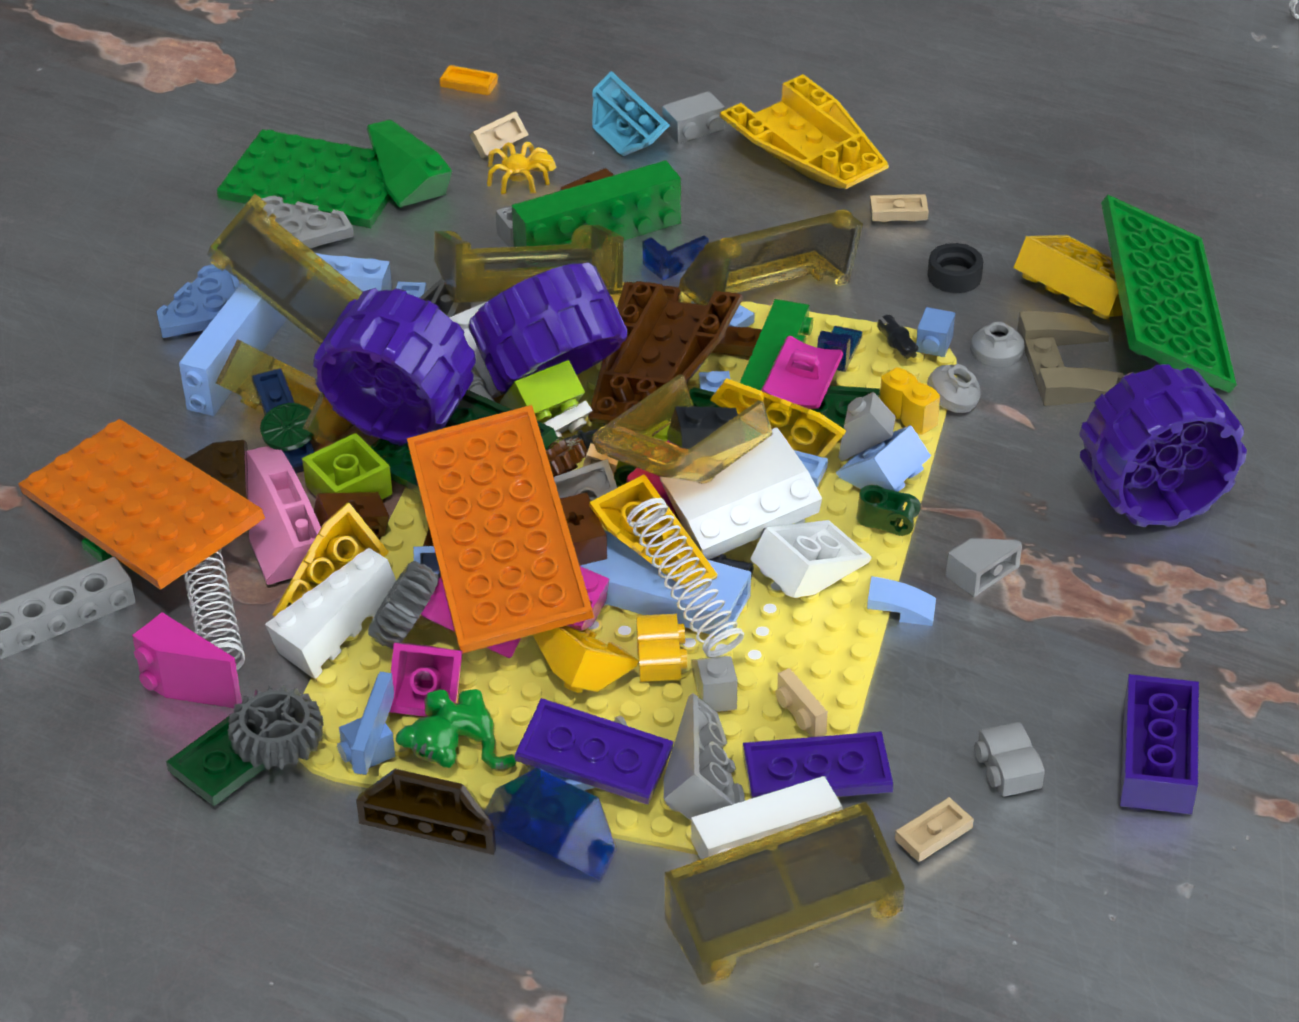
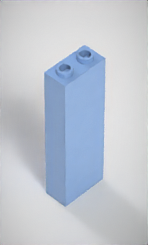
(241, 318)
(640, 589)

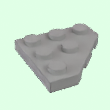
(308, 223)

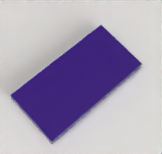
(594, 751)
(848, 761)

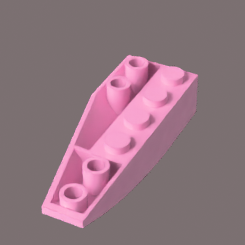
(289, 519)

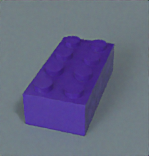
(1160, 744)

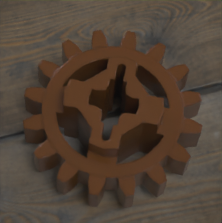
(565, 455)

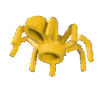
(519, 167)

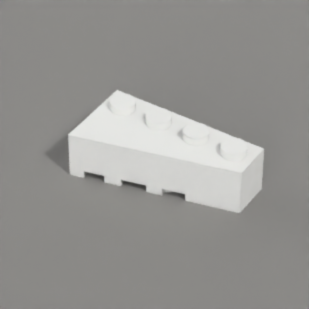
(331, 612)

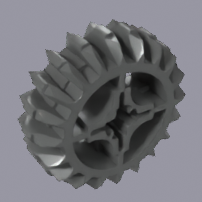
(403, 604)
(274, 720)

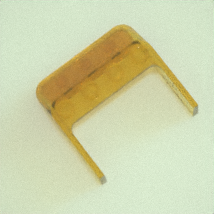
(632, 441)

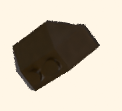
(225, 463)
(427, 810)

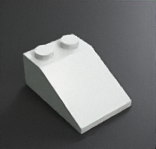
(807, 556)

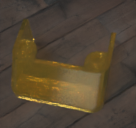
(249, 361)

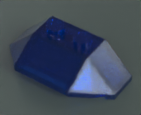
(555, 821)

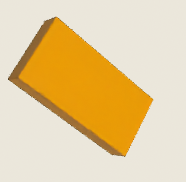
(468, 80)

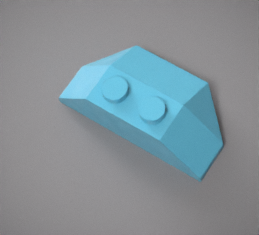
(624, 117)

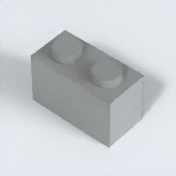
(693, 117)

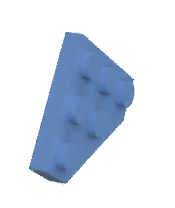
(197, 302)

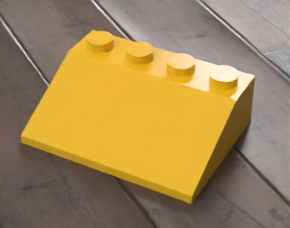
(1073, 270)

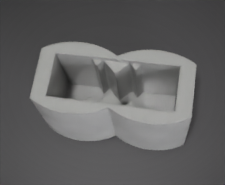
(1009, 759)

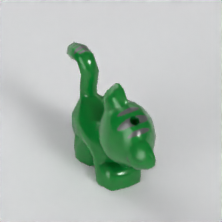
(436, 736)

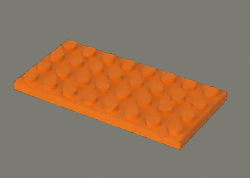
(141, 503)
(498, 529)

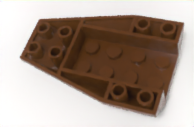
(660, 344)

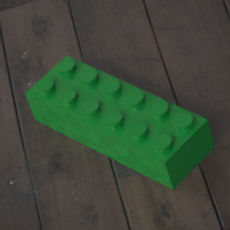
(623, 203)

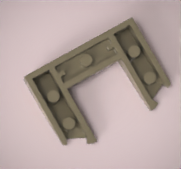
(1055, 382)

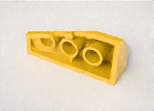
(801, 427)
(613, 511)
(335, 545)
(583, 659)

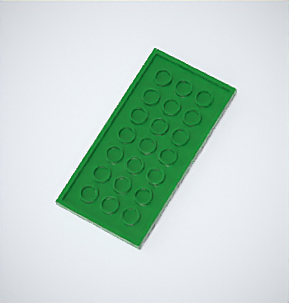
(1167, 293)

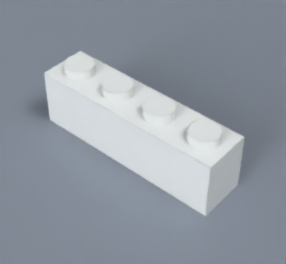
(762, 816)

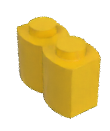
(910, 400)
(659, 647)

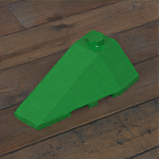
(409, 166)

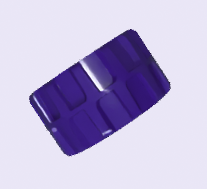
(547, 322)
(394, 365)
(1162, 446)

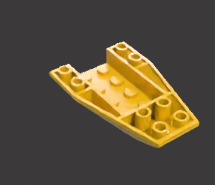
(810, 135)

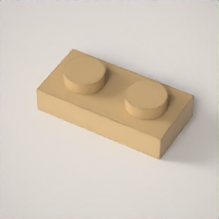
(498, 133)
(898, 207)
(801, 703)
(934, 829)

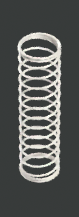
(655, 518)
(196, 623)

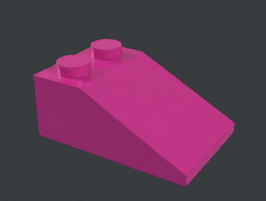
(184, 664)

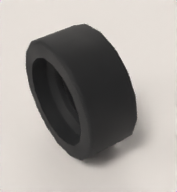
(959, 255)

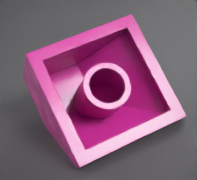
(422, 670)

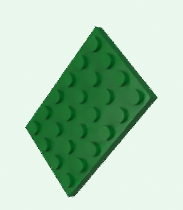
(311, 173)

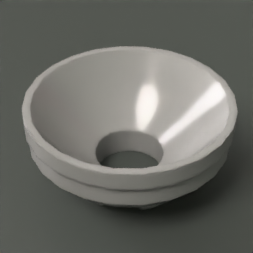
(997, 350)
(953, 393)

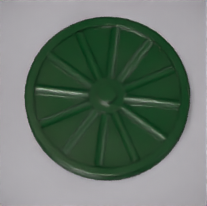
(284, 425)

